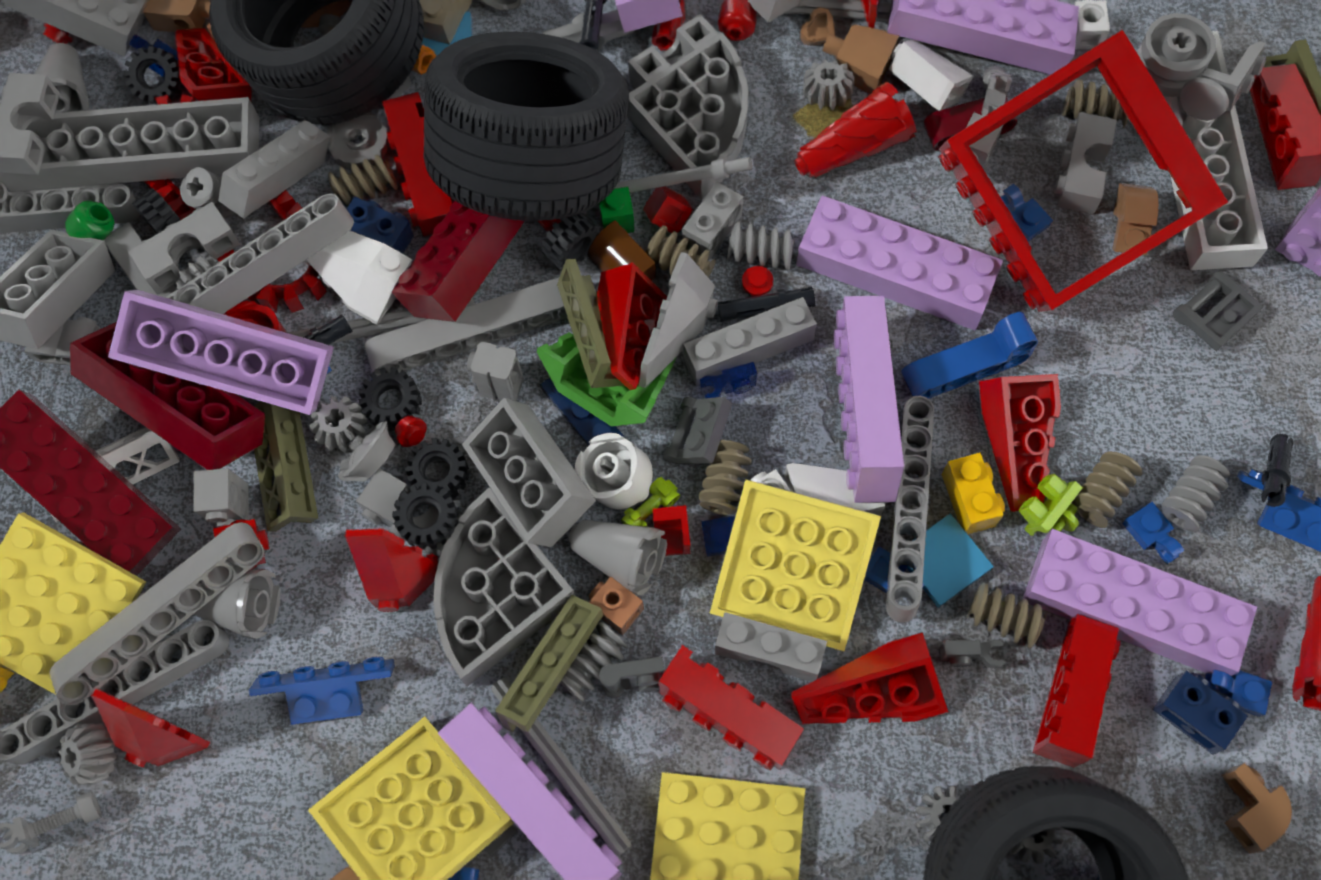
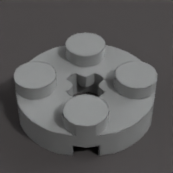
(372, 132)

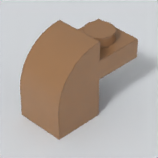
(1136, 214)
(1265, 813)

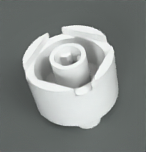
(615, 471)

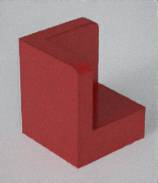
(667, 209)
(675, 525)

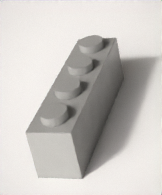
(273, 168)
(750, 340)

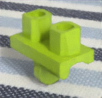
(1056, 511)

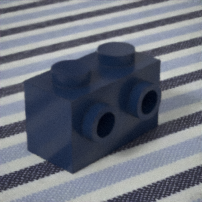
(380, 225)
(1200, 712)

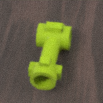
(662, 493)

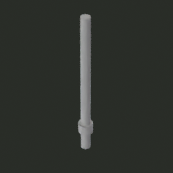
(717, 169)

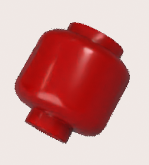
(737, 18)

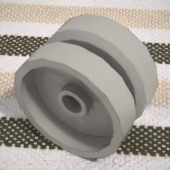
(1176, 51)

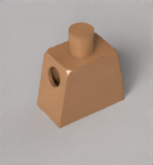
(176, 14)
(865, 52)

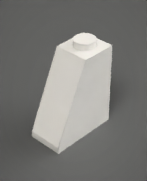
(929, 74)
(826, 485)

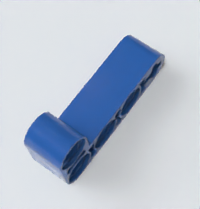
(960, 365)

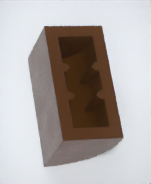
(616, 248)

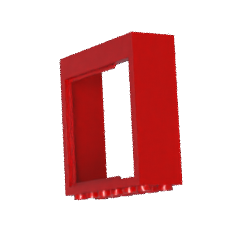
(1153, 123)

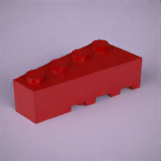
(406, 124)
(1288, 126)
(1077, 692)
(728, 710)

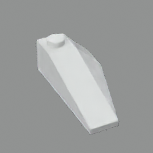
(361, 273)

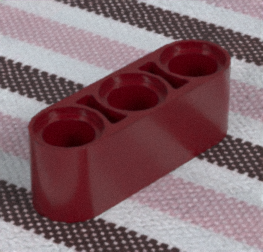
(950, 121)

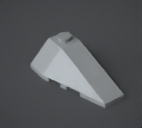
(680, 317)

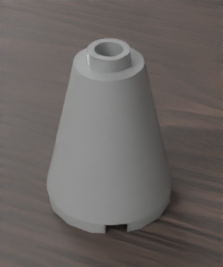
(65, 71)
(621, 551)
(245, 604)

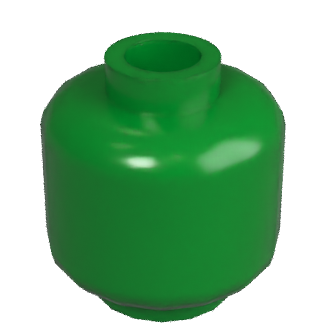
(90, 220)

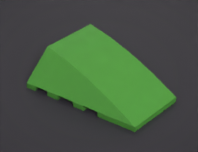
(610, 404)

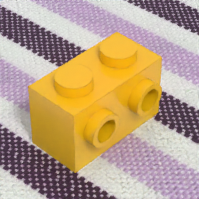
(972, 493)

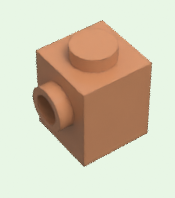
(617, 603)

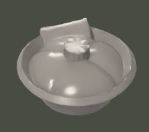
(367, 454)

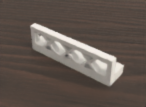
(133, 444)

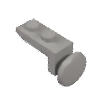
(1216, 91)

